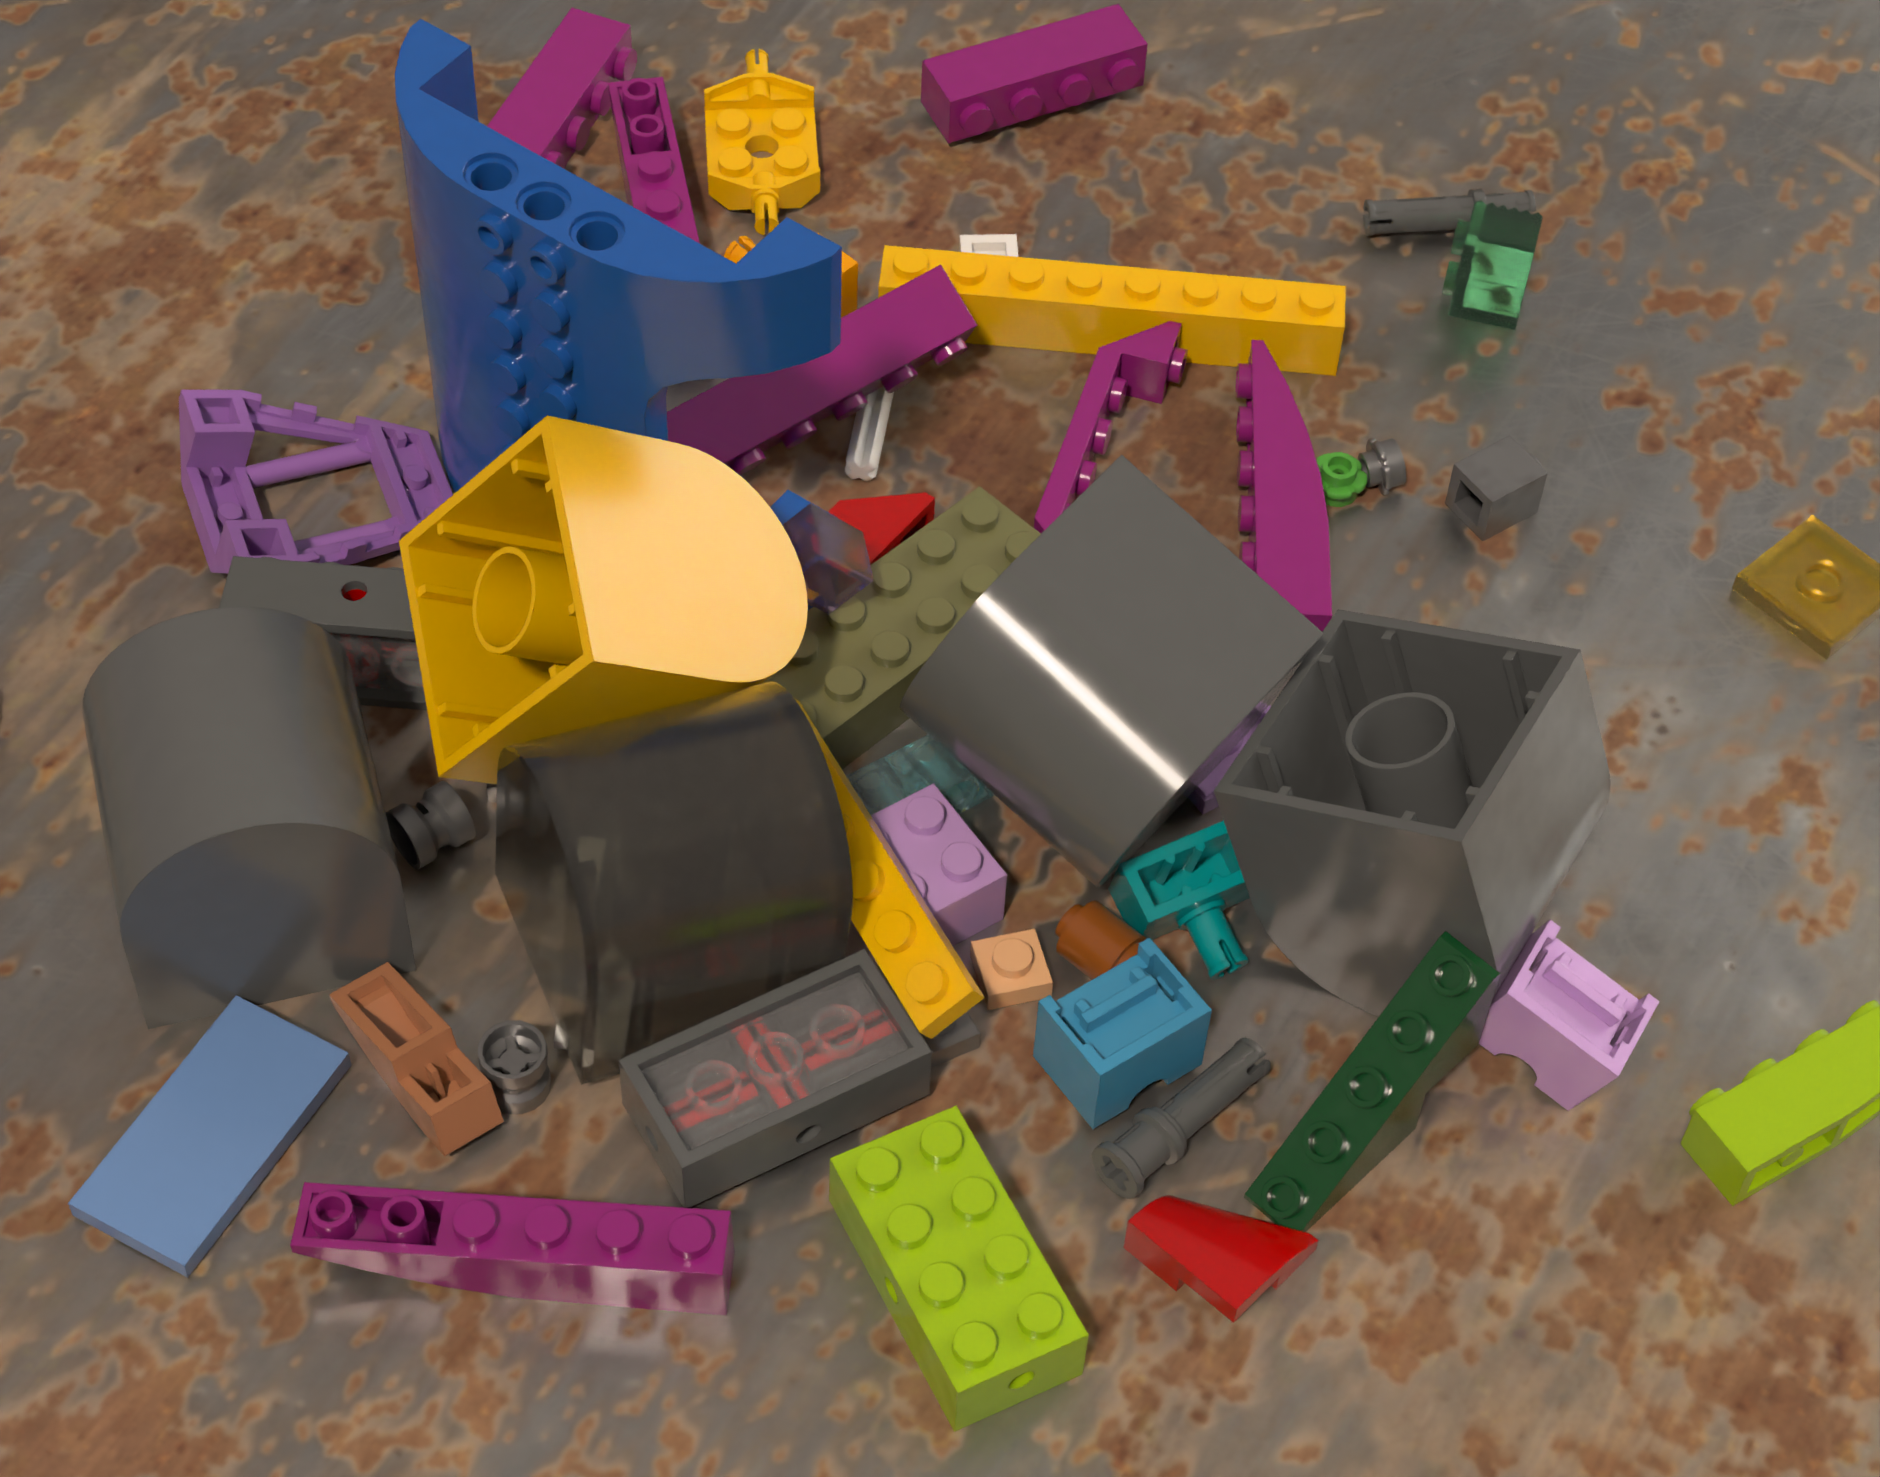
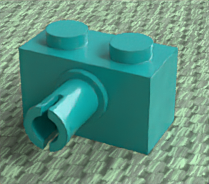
(1186, 889)

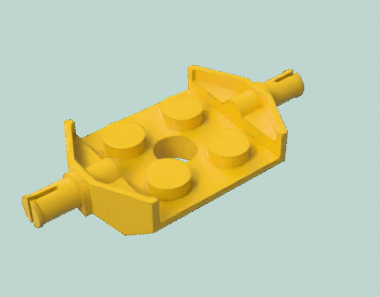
(758, 115)

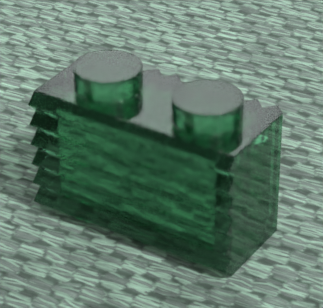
(1493, 264)

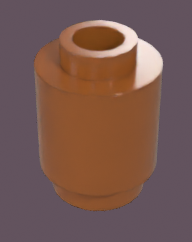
(1095, 939)

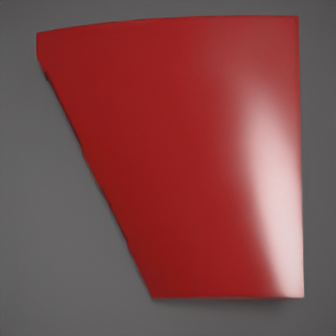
(1215, 1251)

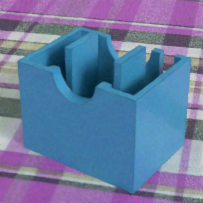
(1132, 1030)

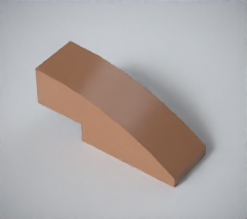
(418, 1058)

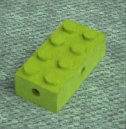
(957, 1268)

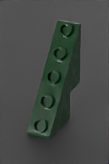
(1379, 1087)

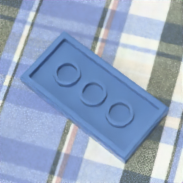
(210, 1135)

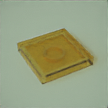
(1815, 586)

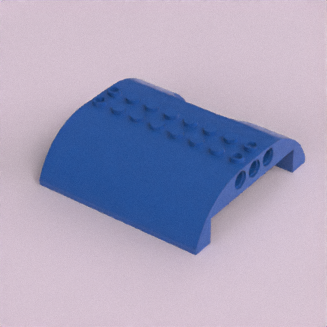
(570, 297)

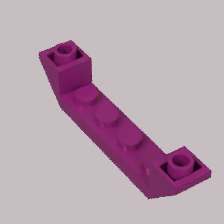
(1131, 367)

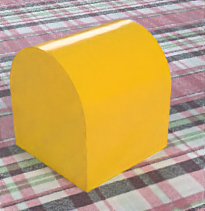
(592, 588)

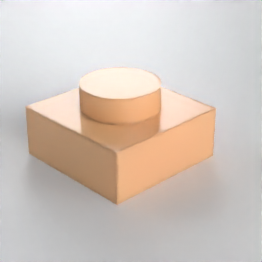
(1011, 969)

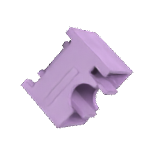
(1564, 1019)

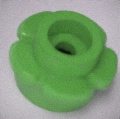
(1341, 478)

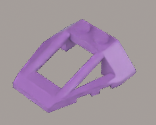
(219, 486)

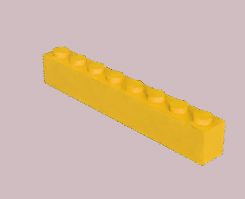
(1092, 305)

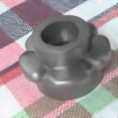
(1383, 464)

